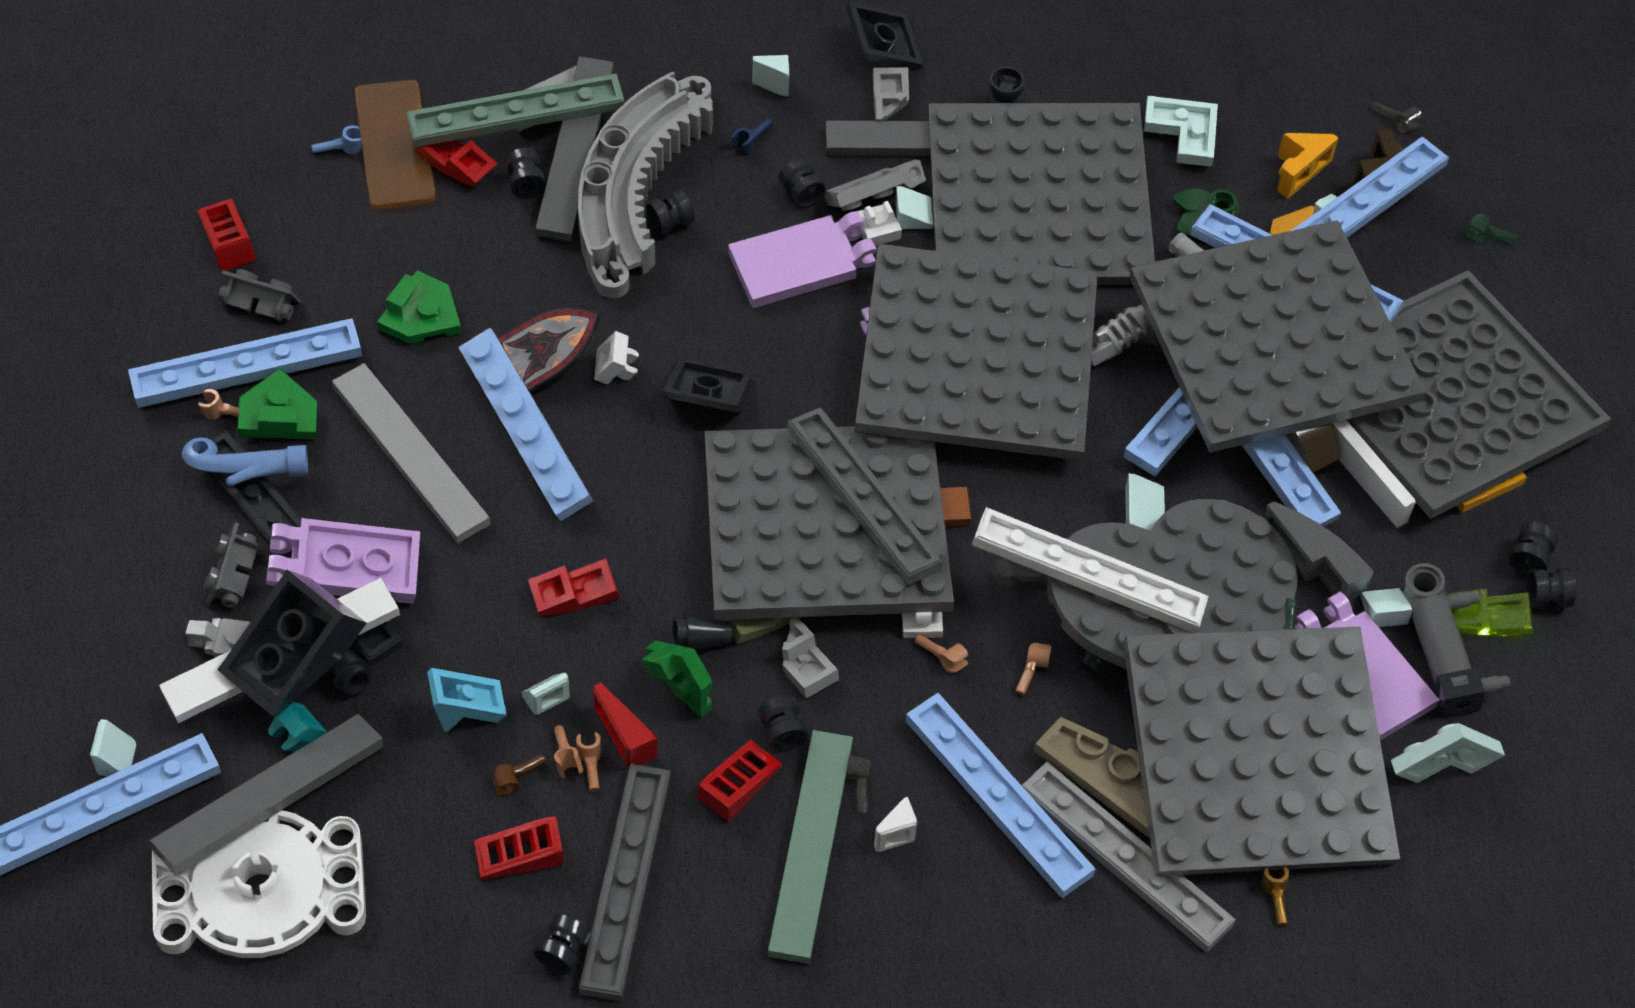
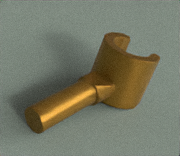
(1275, 888)

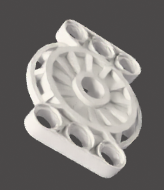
(288, 901)

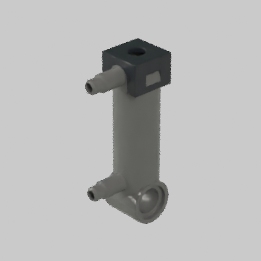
(1455, 681)

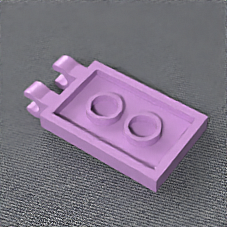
(801, 258)
(347, 556)
(1395, 686)

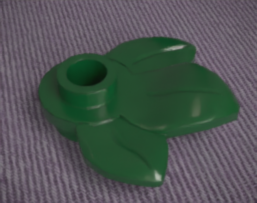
(1196, 201)

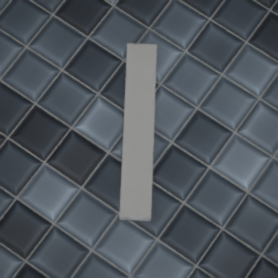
(411, 453)
(1127, 857)

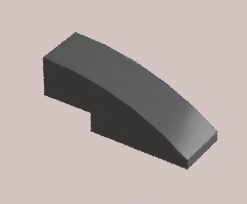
(1320, 552)

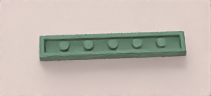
(515, 110)
(810, 847)

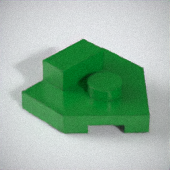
(419, 309)
(277, 410)
(682, 672)

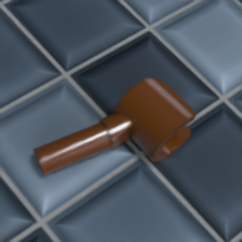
(506, 775)

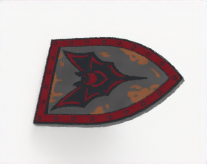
(549, 344)

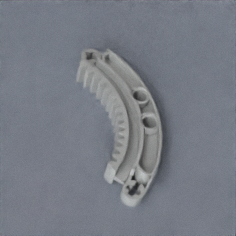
(622, 172)

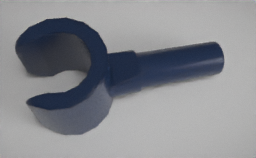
(749, 136)

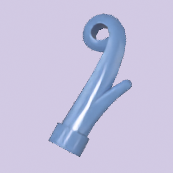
(245, 465)

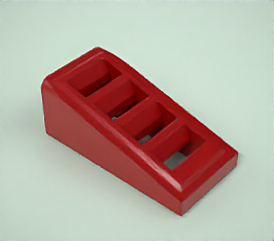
(228, 236)
(629, 735)
(729, 806)
(536, 860)

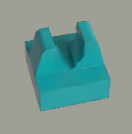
(300, 724)

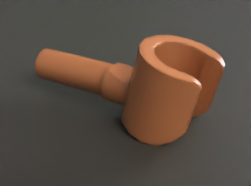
(216, 407)
(1037, 656)
(951, 659)
(590, 755)
(565, 756)

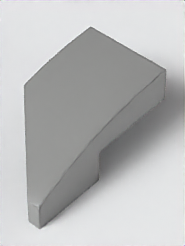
(889, 91)
(804, 662)

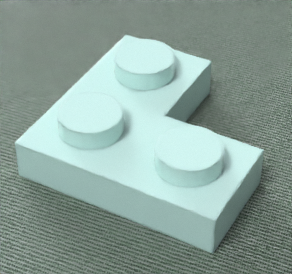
(1190, 121)
(1451, 746)

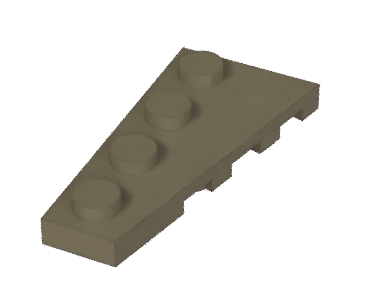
(1098, 768)

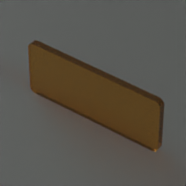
(392, 167)

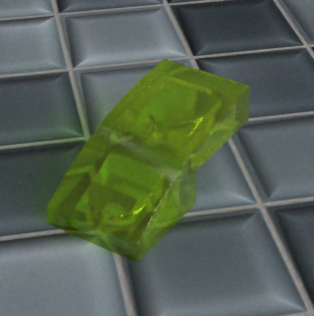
(1496, 615)

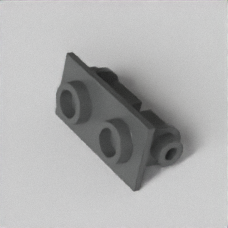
(272, 297)
(233, 553)

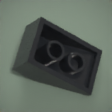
(290, 643)

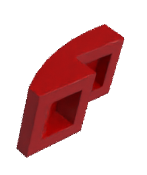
(461, 162)
(575, 590)

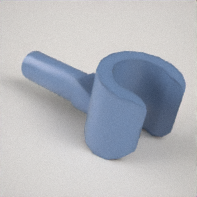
(349, 143)

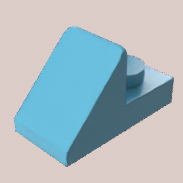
(465, 695)

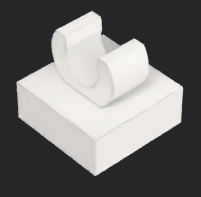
(880, 224)
(613, 359)
(924, 623)

